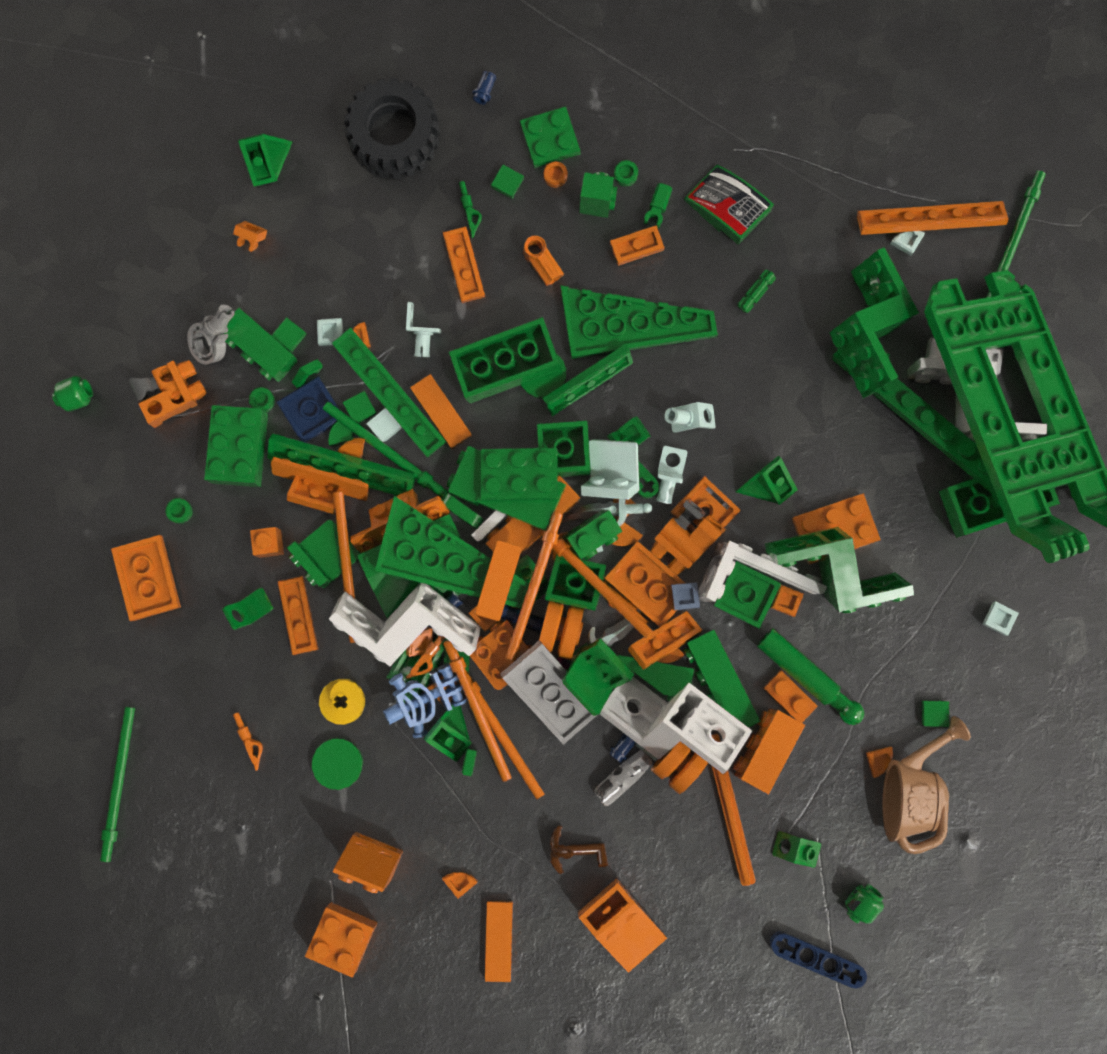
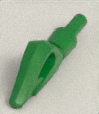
(469, 211)

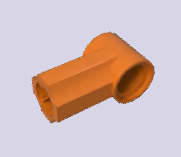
(542, 262)

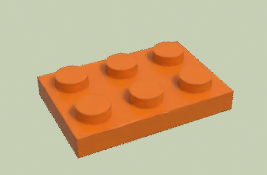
(849, 515)
(146, 578)
(645, 583)

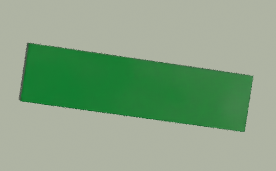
(588, 380)

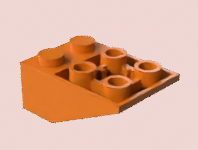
(368, 863)
(621, 925)

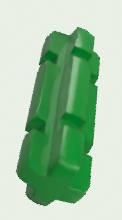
(756, 291)

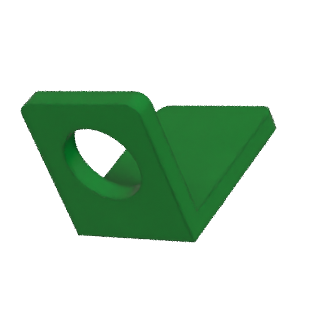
(525, 569)
(250, 609)
(802, 850)

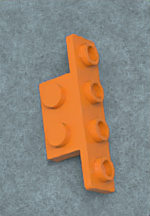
(316, 487)
(379, 517)

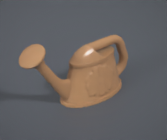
(917, 798)

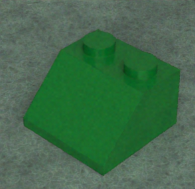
(570, 587)

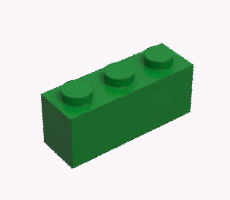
(259, 347)

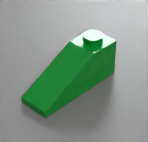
(662, 677)

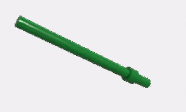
(1031, 196)
(424, 478)
(110, 834)

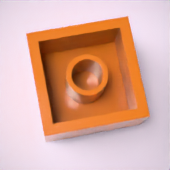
(341, 939)

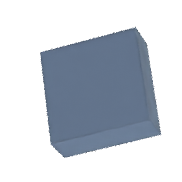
(685, 596)

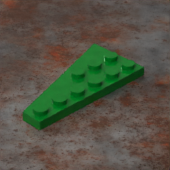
(607, 321)
(432, 555)

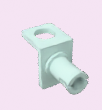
(422, 334)
(690, 417)
(670, 475)

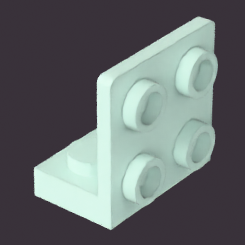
(612, 469)

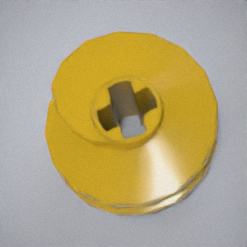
(343, 714)

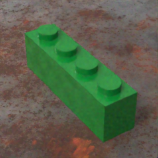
(720, 677)

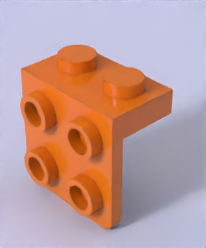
(492, 650)

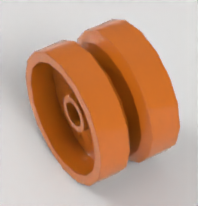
(564, 629)
(685, 763)

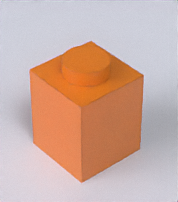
(267, 542)

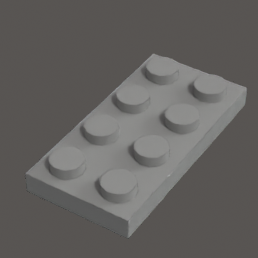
(539, 683)

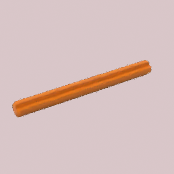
(734, 824)

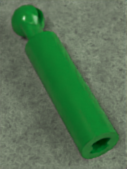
(810, 676)

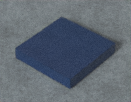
(305, 410)

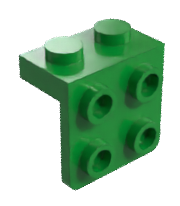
(321, 555)
(595, 675)

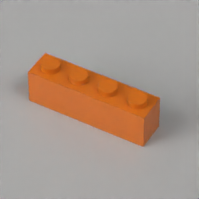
(525, 535)

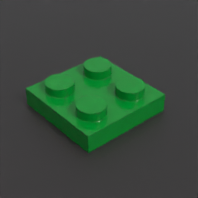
(550, 137)
(747, 595)

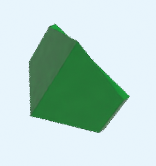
(264, 157)
(770, 483)
(450, 734)

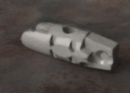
(623, 778)

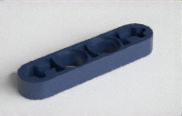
(818, 959)

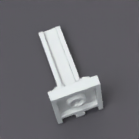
(723, 564)

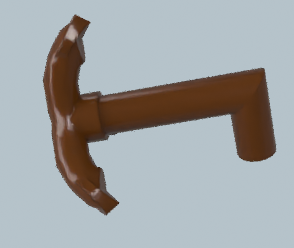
(567, 851)

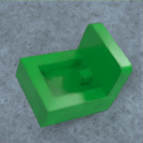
(631, 432)

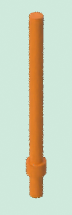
(549, 539)
(344, 546)
(562, 549)
(458, 665)
(507, 744)

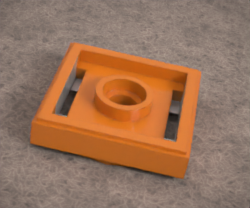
(702, 497)

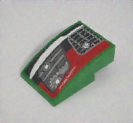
(729, 203)

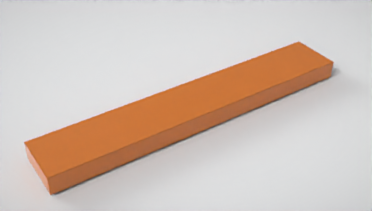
(932, 217)

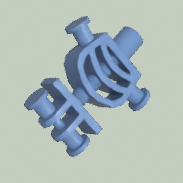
(401, 709)

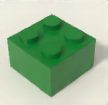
(572, 446)

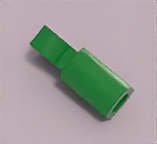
(658, 203)

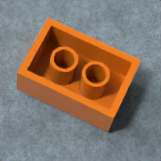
(768, 749)

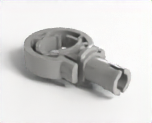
(213, 330)

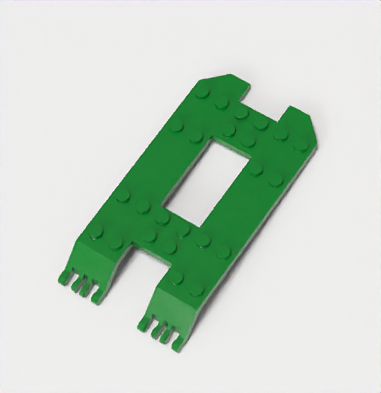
(1015, 467)

